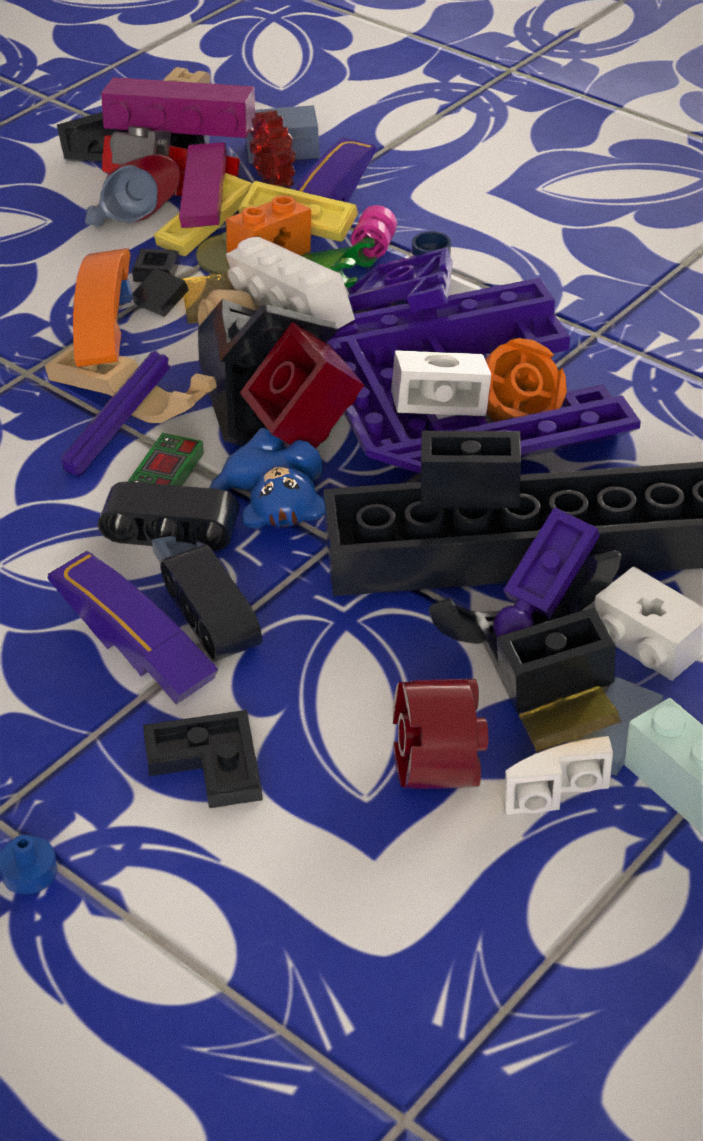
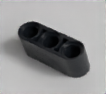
(149, 511)
(211, 602)

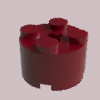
(438, 733)

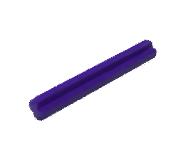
(115, 413)

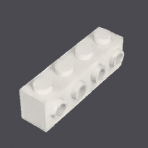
(288, 281)

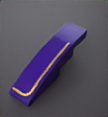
(338, 170)
(134, 624)

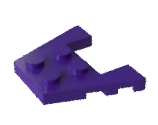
(417, 279)

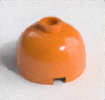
(523, 380)

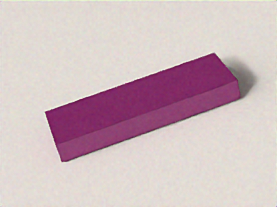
(203, 185)

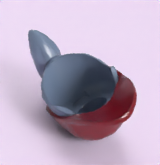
(135, 190)

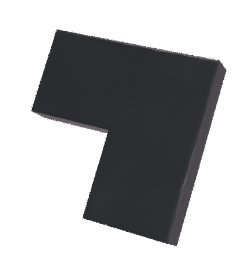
(212, 742)

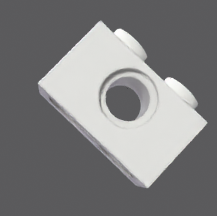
(440, 383)

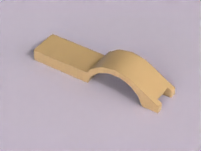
(109, 377)

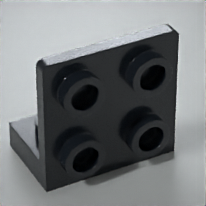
(249, 339)

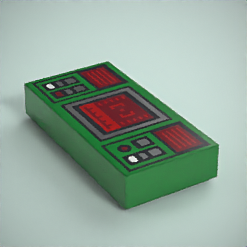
(169, 461)

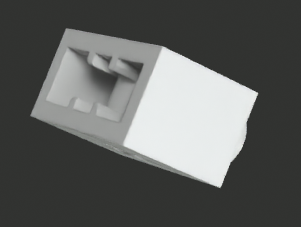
(652, 622)

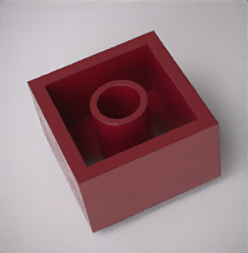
(301, 388)

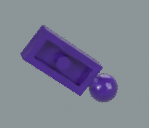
(546, 571)

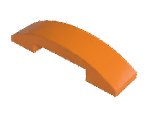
(96, 307)

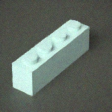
(668, 757)

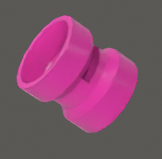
(377, 224)

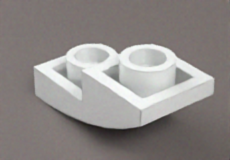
(540, 779)

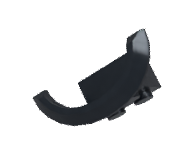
(555, 654)

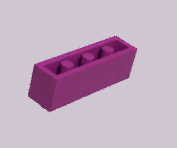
(179, 107)

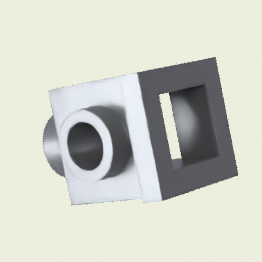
(138, 143)

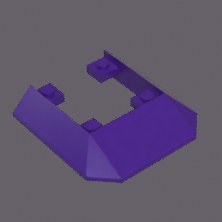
(467, 325)

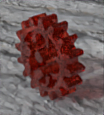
(272, 149)

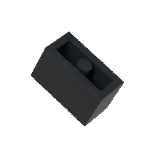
(470, 469)

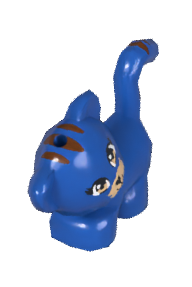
(278, 480)

